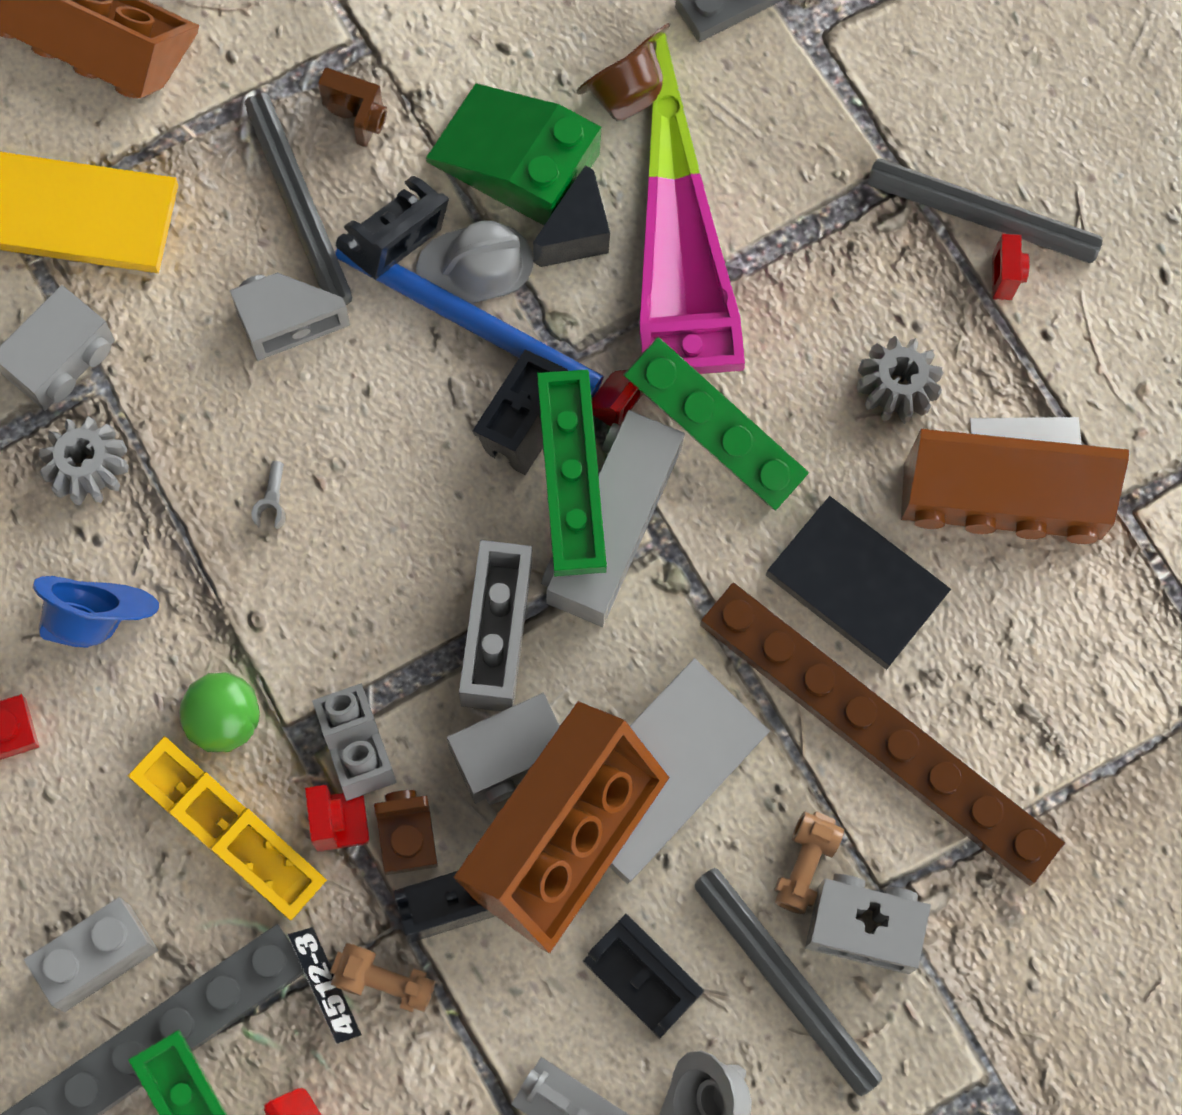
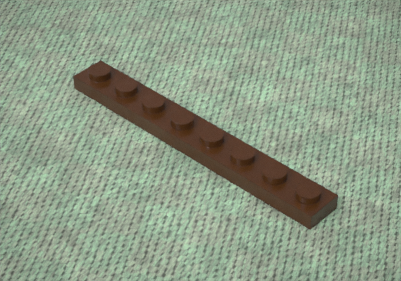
(882, 734)

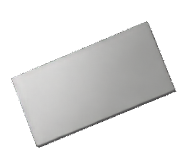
(698, 740)

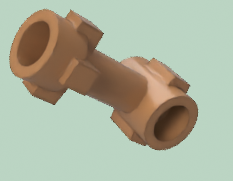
(817, 836)
(355, 969)

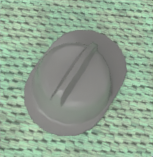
(477, 261)
(707, 1088)

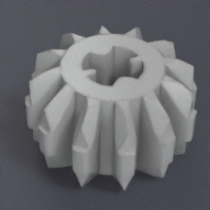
(909, 365)
(94, 472)

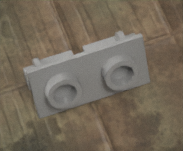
(554, 1092)

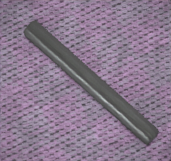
(297, 196)
(985, 210)
(788, 982)

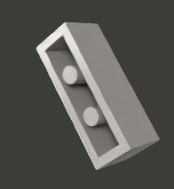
(496, 626)

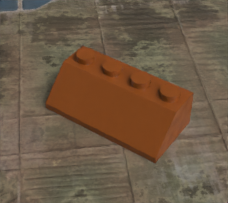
(111, 40)
(1012, 485)
(563, 825)

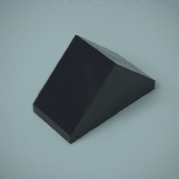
(576, 226)

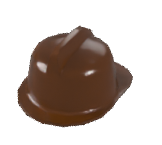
(630, 82)

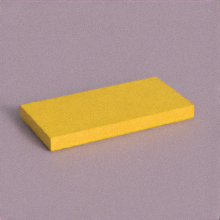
(84, 212)

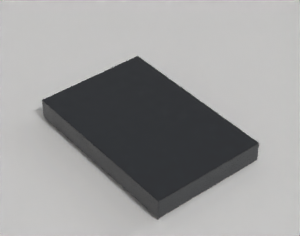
(858, 582)

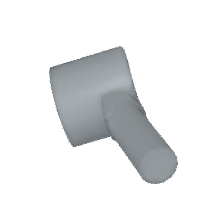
(271, 497)

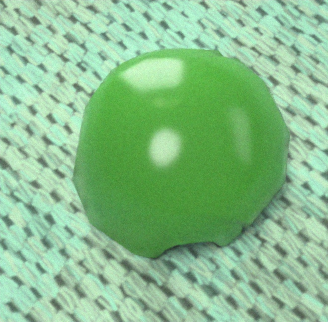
(219, 712)

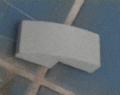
(354, 742)

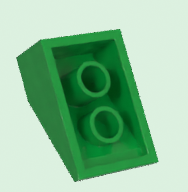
(516, 149)

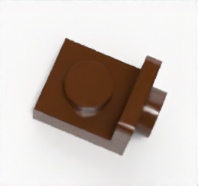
(355, 97)
(405, 832)

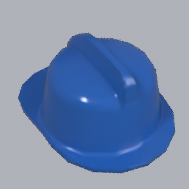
(88, 611)

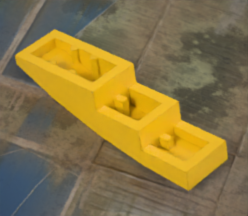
(227, 828)

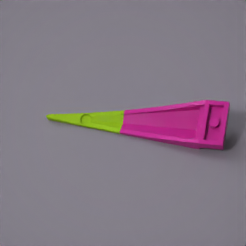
(685, 277)

